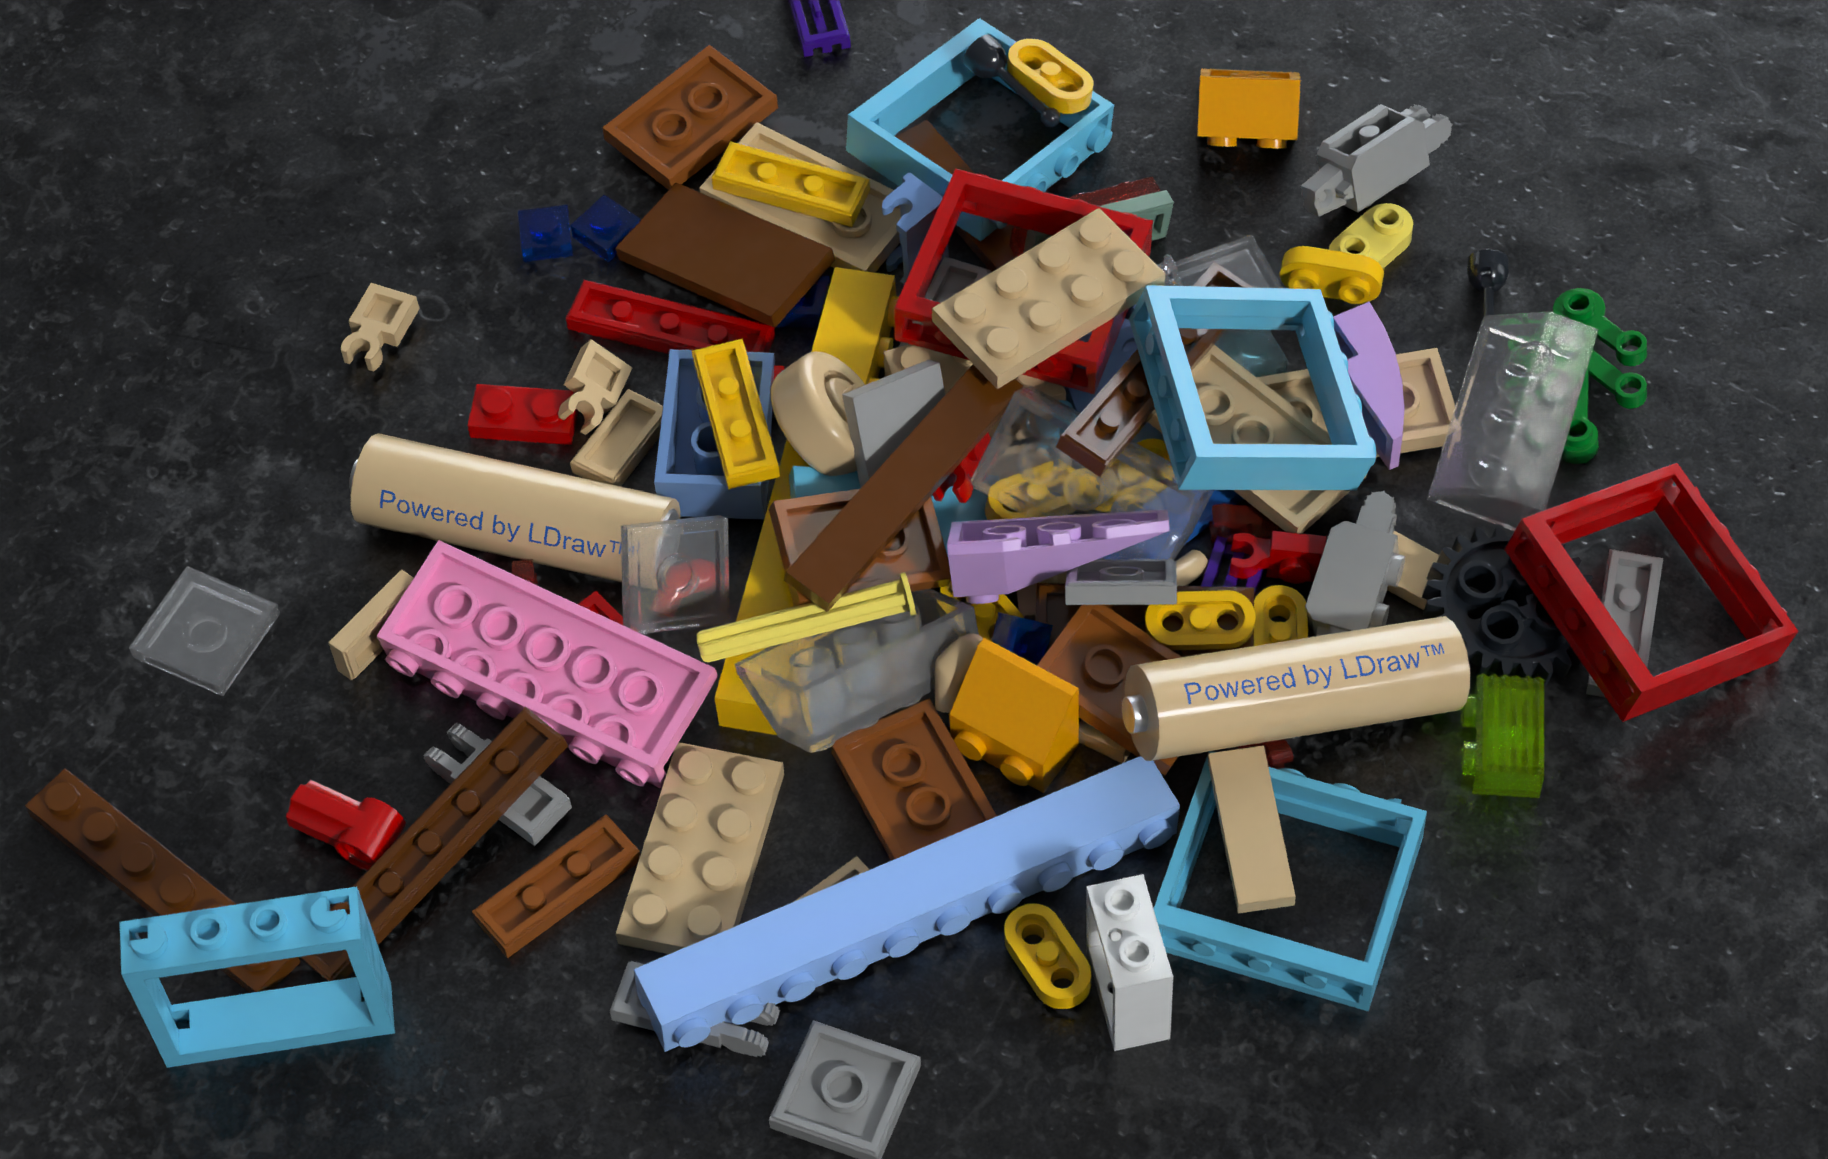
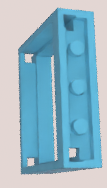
(924, 85)
(1211, 466)
(253, 935)
(1273, 957)

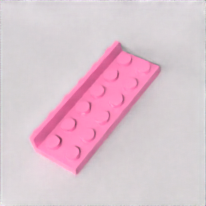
(526, 647)

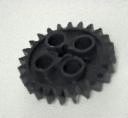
(1504, 608)

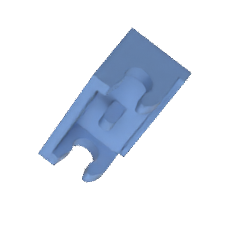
(917, 210)

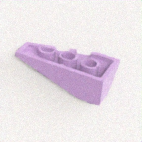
(1018, 552)

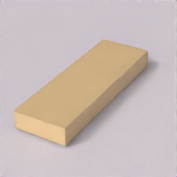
(1251, 829)

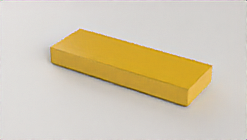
(791, 184)
(735, 414)

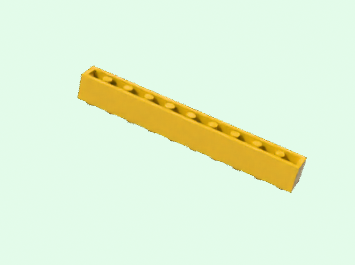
(857, 332)

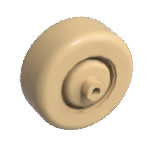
(813, 413)

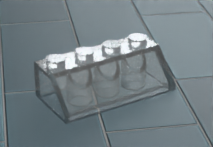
(1513, 416)
(1039, 480)
(854, 674)

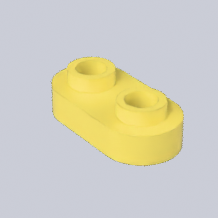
(1375, 238)

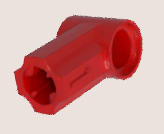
(354, 828)

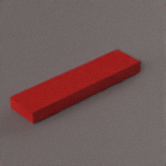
(659, 322)

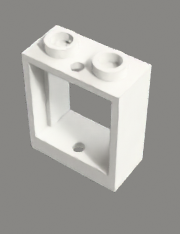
(1131, 958)

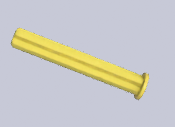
(805, 620)

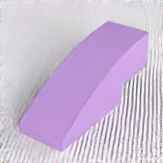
(1374, 378)

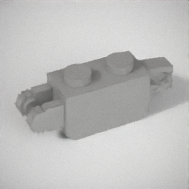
(1373, 157)
(1357, 571)

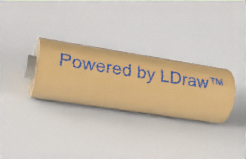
(498, 505)
(1295, 688)

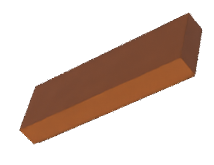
(556, 886)

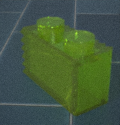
(1507, 736)

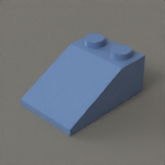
(687, 451)

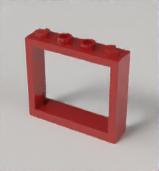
(1026, 209)
(1593, 632)

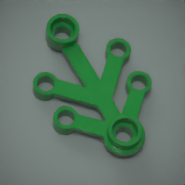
(1584, 448)

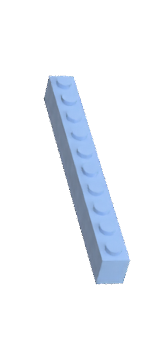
(906, 902)

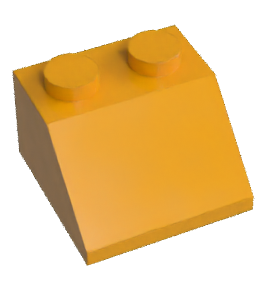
(1248, 106)
(1015, 716)

